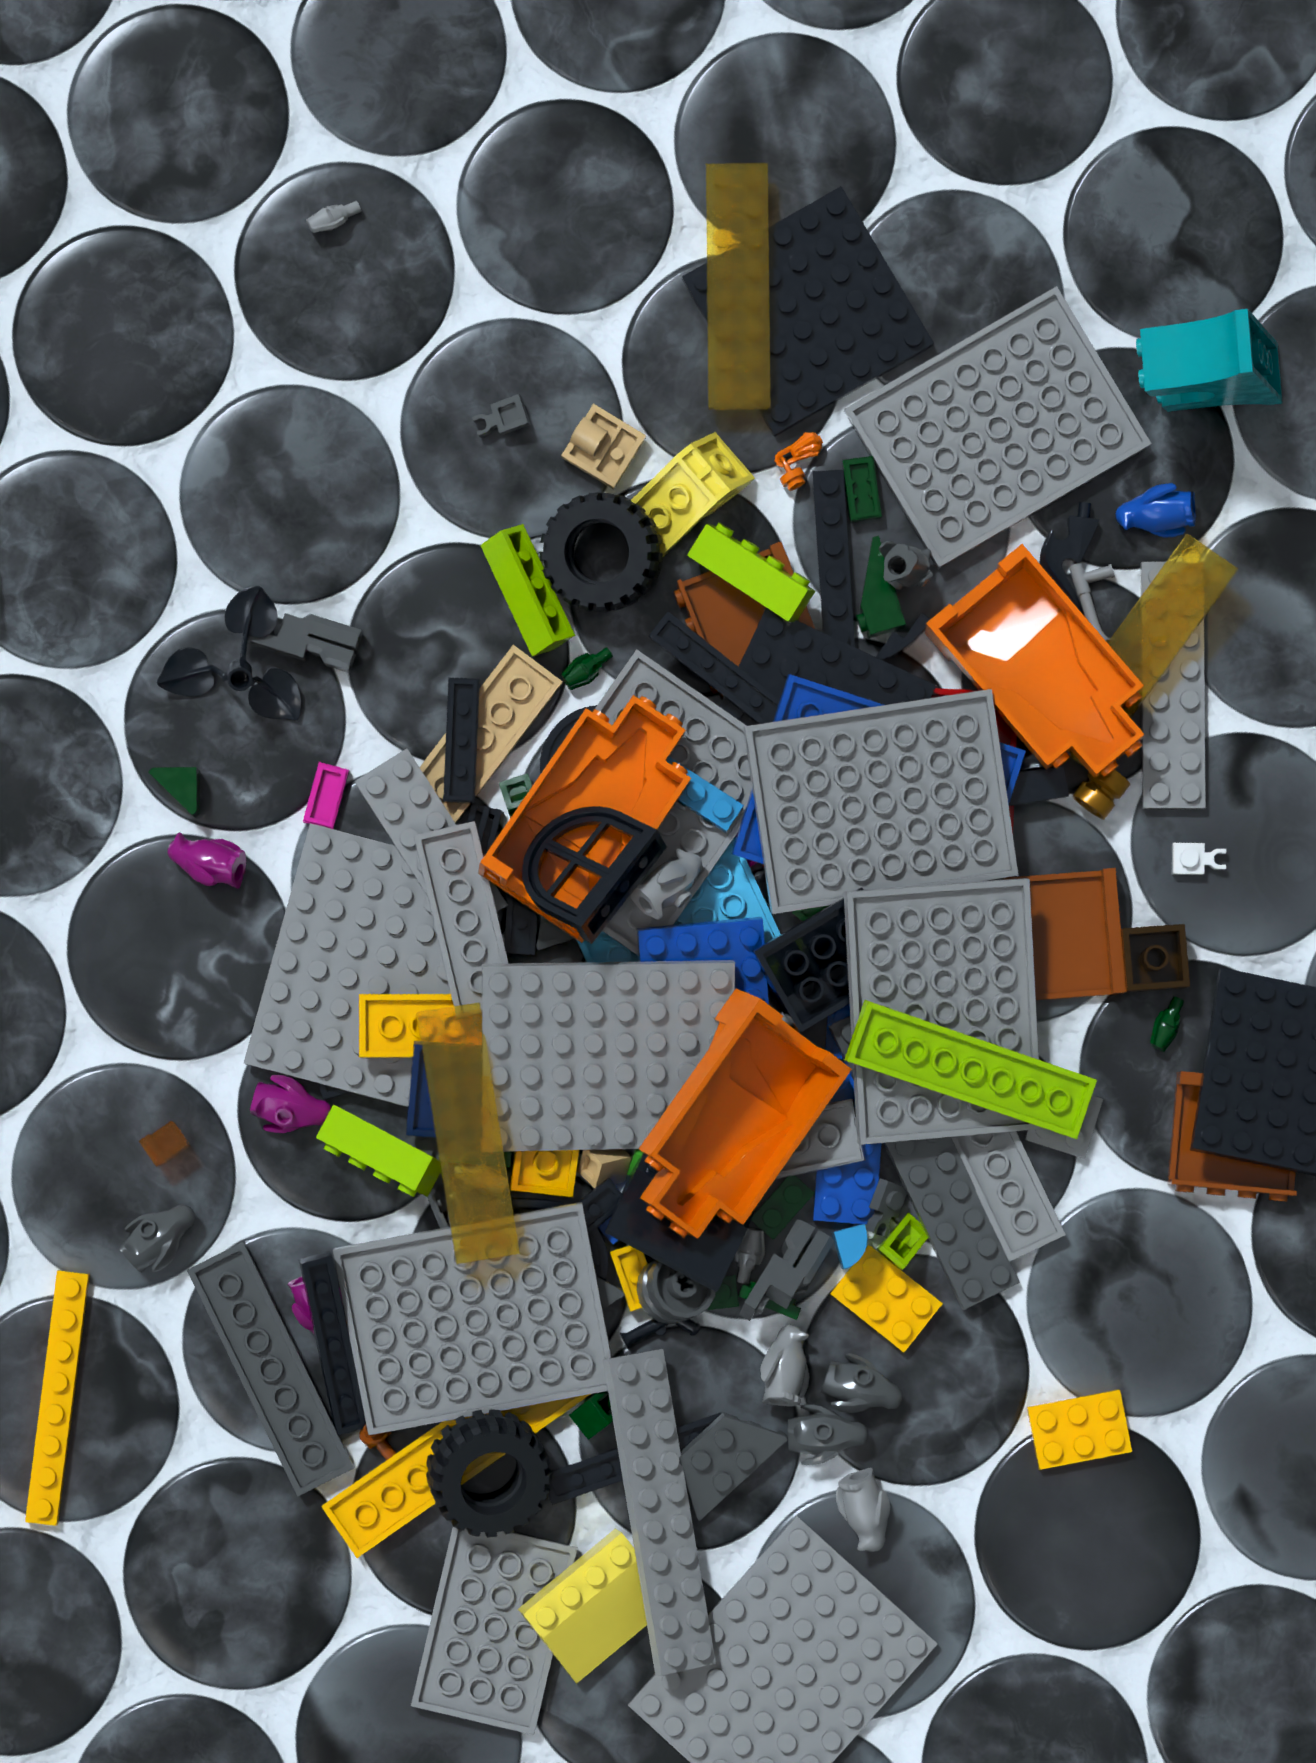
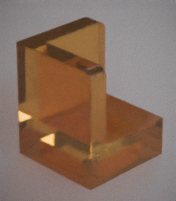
(164, 1144)

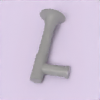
(1081, 582)

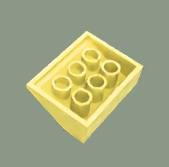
(590, 1606)

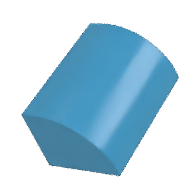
(850, 1244)

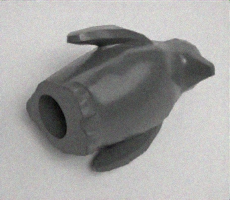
(905, 565)
(156, 1237)
(859, 1386)
(823, 1434)

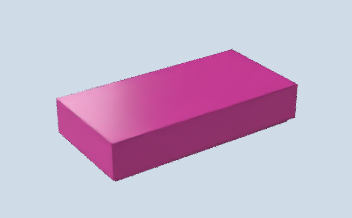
(326, 795)

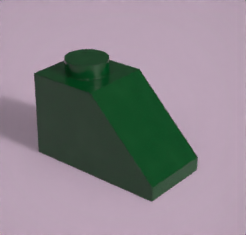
(593, 1414)

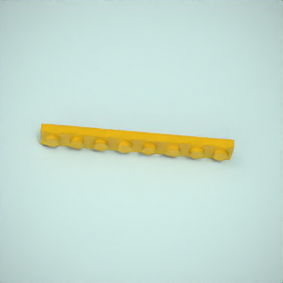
(57, 1398)

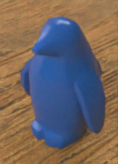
(1159, 511)

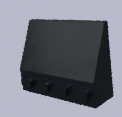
(809, 967)
(700, 1259)

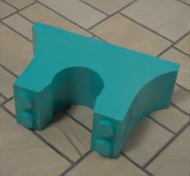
(1210, 363)

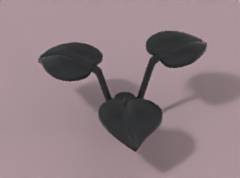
(272, 696)

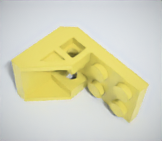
(692, 487)

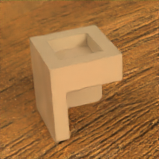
(598, 1165)

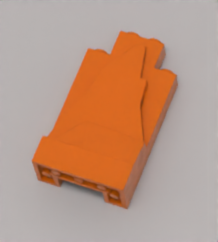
(1045, 666)
(594, 766)
(737, 1117)

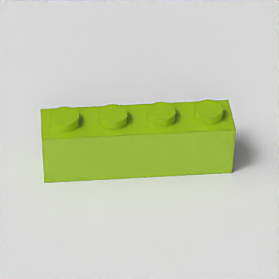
(751, 572)
(527, 590)
(379, 1150)

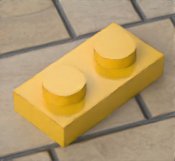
(628, 1266)

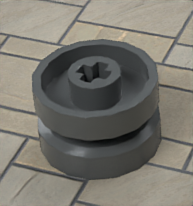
(671, 1295)

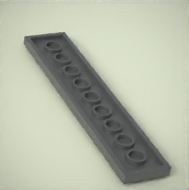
(946, 1208)

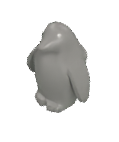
(668, 884)
(785, 1368)
(864, 1508)

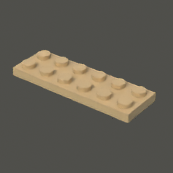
(507, 708)

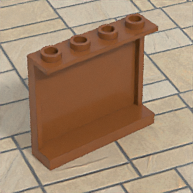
(724, 613)
(1076, 934)
(1213, 1172)

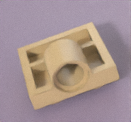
(603, 446)

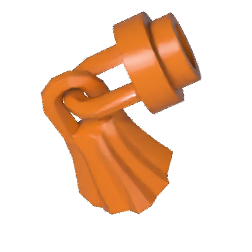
(806, 446)

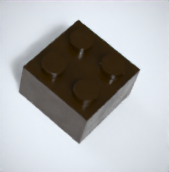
(1155, 958)

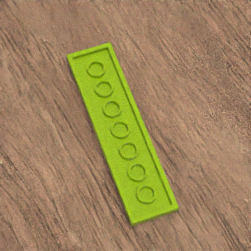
(970, 1069)

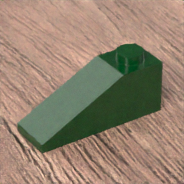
(879, 601)

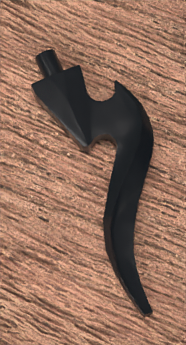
(1073, 548)

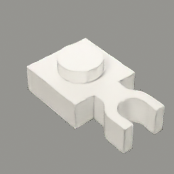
(1191, 859)

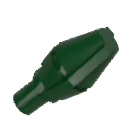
(585, 668)
(1166, 1025)

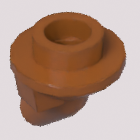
(377, 1441)

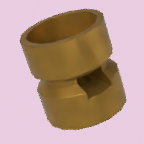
(1100, 792)

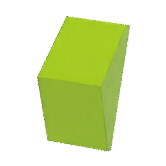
(903, 1241)

